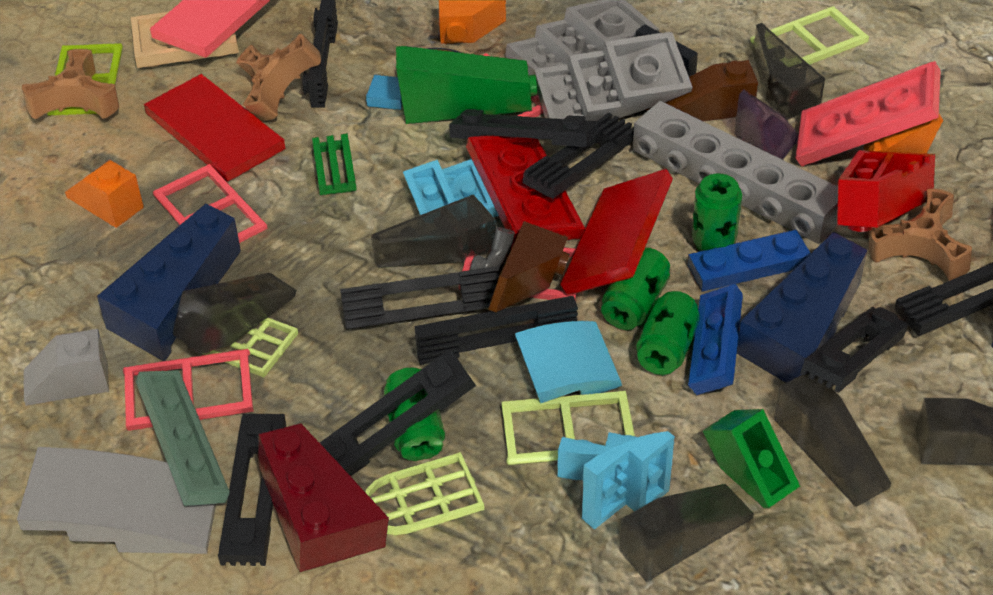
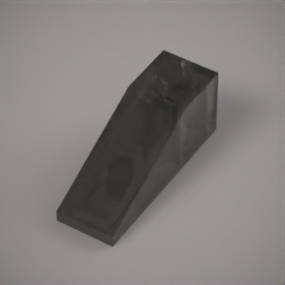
(785, 77)
(437, 236)
(226, 311)
(955, 432)
(830, 438)
(678, 527)

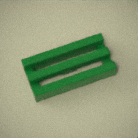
(332, 146)

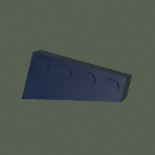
(147, 296)
(803, 309)

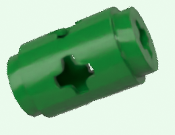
(716, 212)
(631, 300)
(668, 333)
(423, 438)

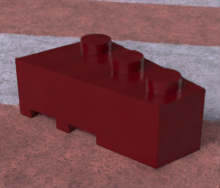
(317, 500)

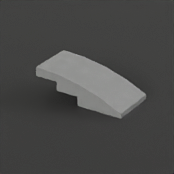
(581, 31)
(616, 80)
(113, 500)

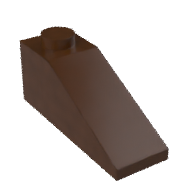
(717, 91)
(530, 266)

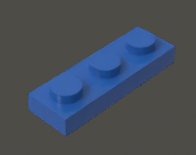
(747, 260)
(716, 340)

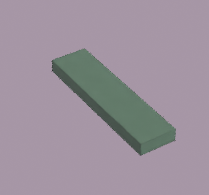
(182, 438)

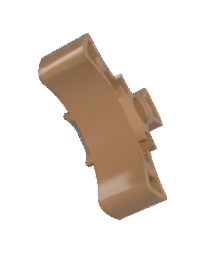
(274, 73)
(72, 89)
(924, 237)

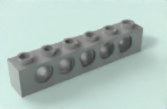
(766, 182)

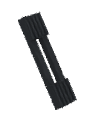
(326, 28)
(564, 132)
(552, 179)
(365, 305)
(924, 307)
(440, 336)
(836, 366)
(444, 382)
(248, 538)

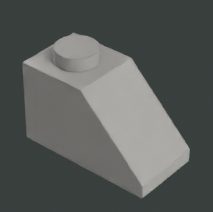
(67, 369)

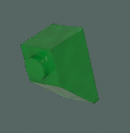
(752, 455)

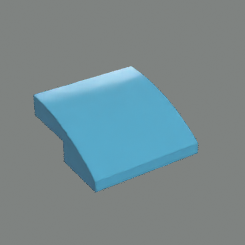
(437, 187)
(567, 359)
(627, 475)

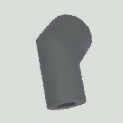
(499, 250)

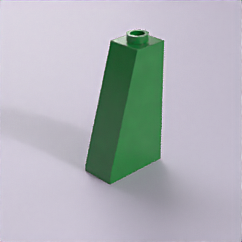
(446, 83)

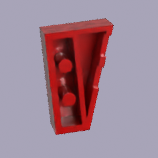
(882, 187)

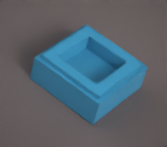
(384, 93)

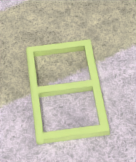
(823, 52)
(564, 403)

